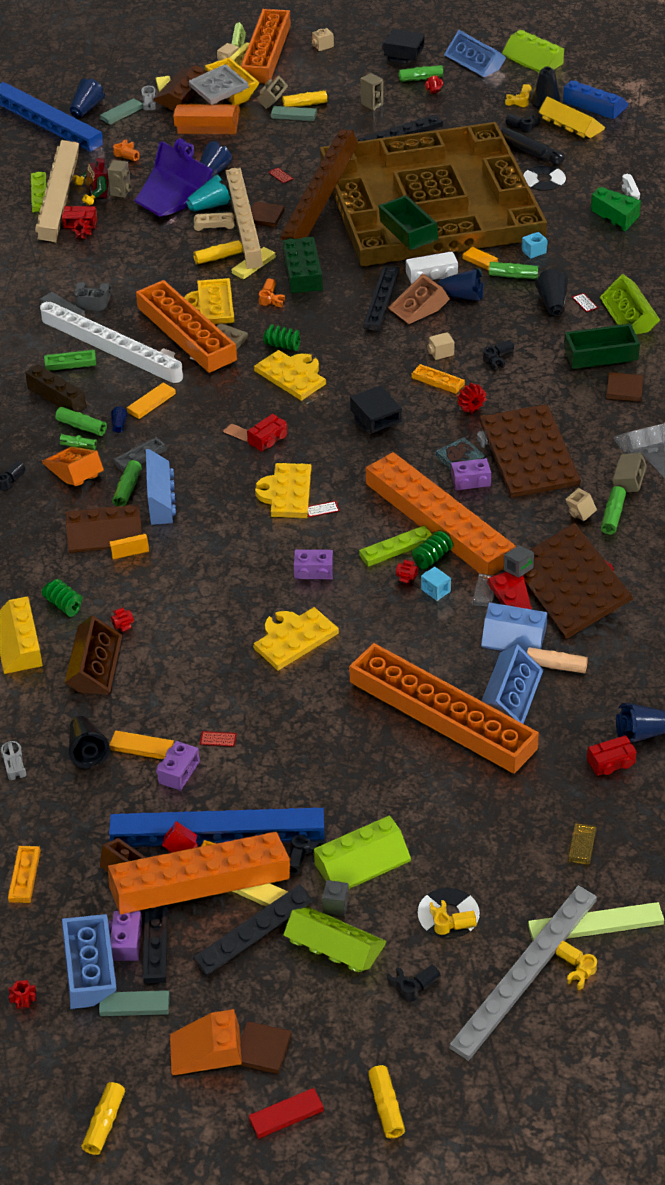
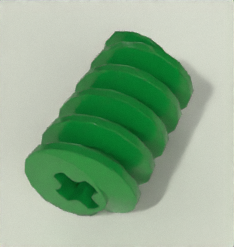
(282, 338)
(431, 549)
(63, 597)

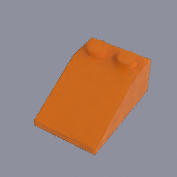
(75, 465)
(206, 1044)

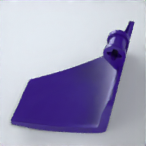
(173, 179)

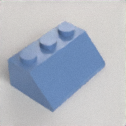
(512, 626)

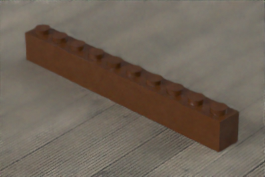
(321, 186)

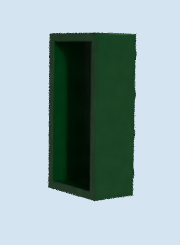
(408, 222)
(302, 265)
(601, 346)

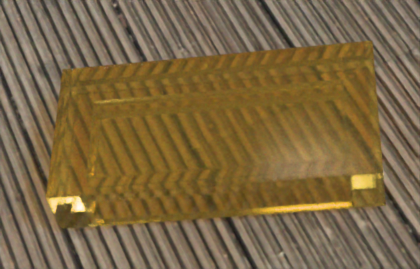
(582, 844)

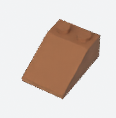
(419, 300)

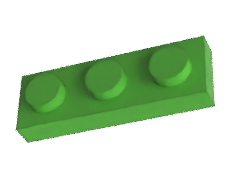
(70, 360)

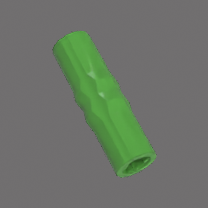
(420, 73)
(513, 270)
(81, 421)
(126, 483)
(613, 510)

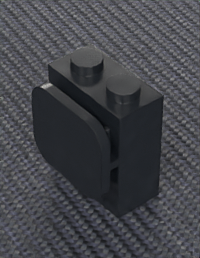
(403, 46)
(375, 409)

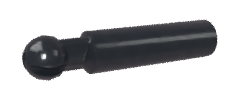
(532, 146)

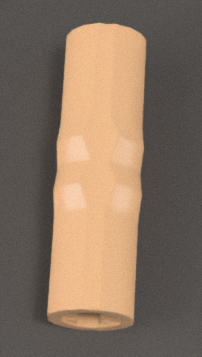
(558, 660)

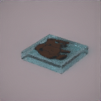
(459, 451)

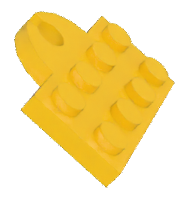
(213, 300)
(292, 373)
(286, 490)
(294, 636)

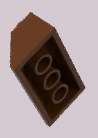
(177, 89)
(98, 527)
(93, 657)

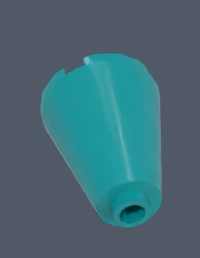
(209, 195)

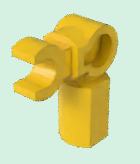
(522, 99)
(444, 923)
(586, 963)

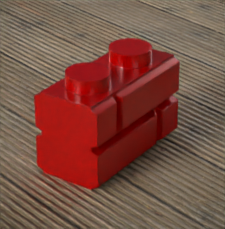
(73, 214)
(267, 432)
(611, 755)

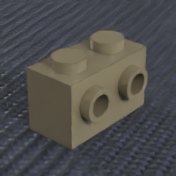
(271, 91)
(371, 91)
(119, 178)
(630, 472)

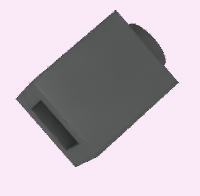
(518, 561)
(335, 898)

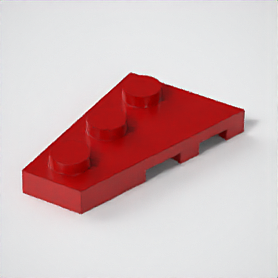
(510, 590)

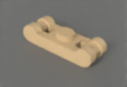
(214, 220)

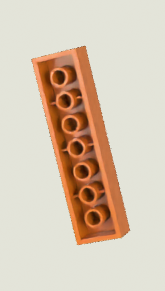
(266, 44)
(186, 326)
(198, 872)

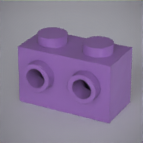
(471, 474)
(313, 564)
(178, 765)
(125, 936)

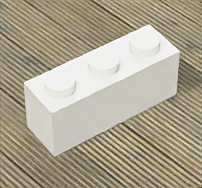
(433, 266)

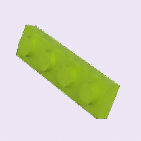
(38, 188)
(394, 546)

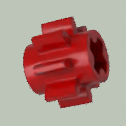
(433, 84)
(78, 228)
(406, 571)
(122, 619)
(22, 994)

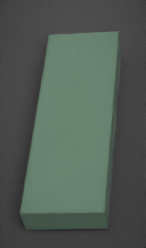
(121, 111)
(293, 113)
(135, 1003)

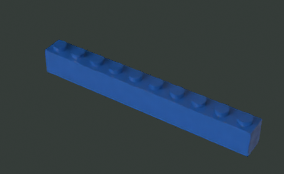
(49, 118)
(218, 826)

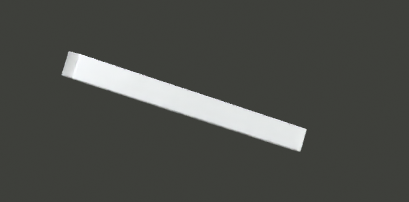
(112, 342)

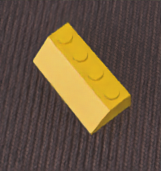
(239, 97)
(570, 118)
(18, 637)

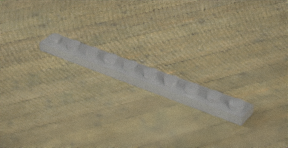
(522, 973)

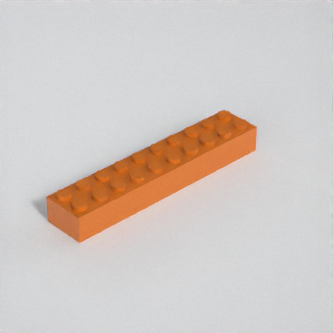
(437, 510)
(444, 708)

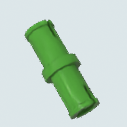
(78, 442)

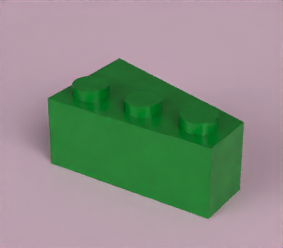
(616, 207)

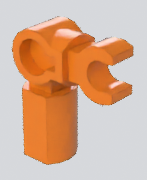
(126, 150)
(267, 297)

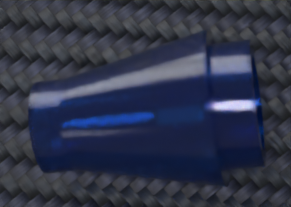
(119, 417)

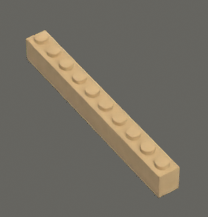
(57, 191)
(244, 218)

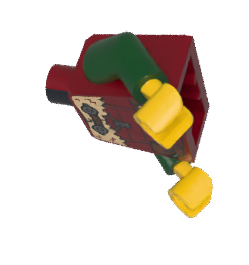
(95, 179)

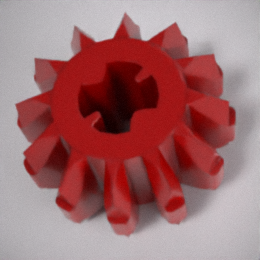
(471, 397)

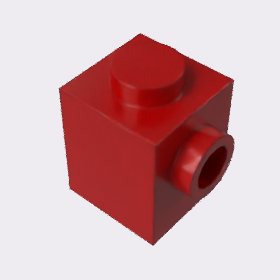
(179, 838)

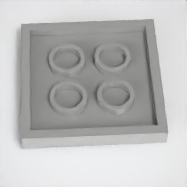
(218, 84)

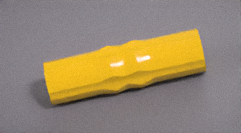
(305, 99)
(217, 252)
(386, 1102)
(103, 1118)

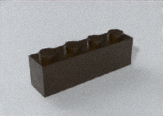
(55, 389)

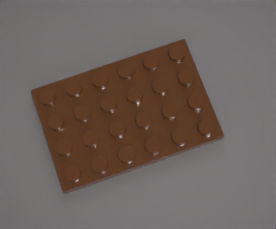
(529, 450)
(574, 581)

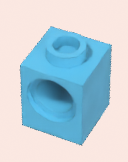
(534, 245)
(435, 583)

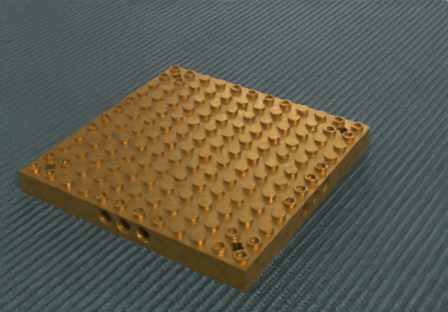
(454, 175)

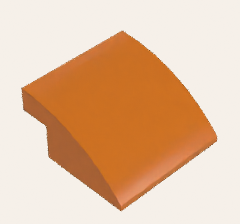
(206, 118)

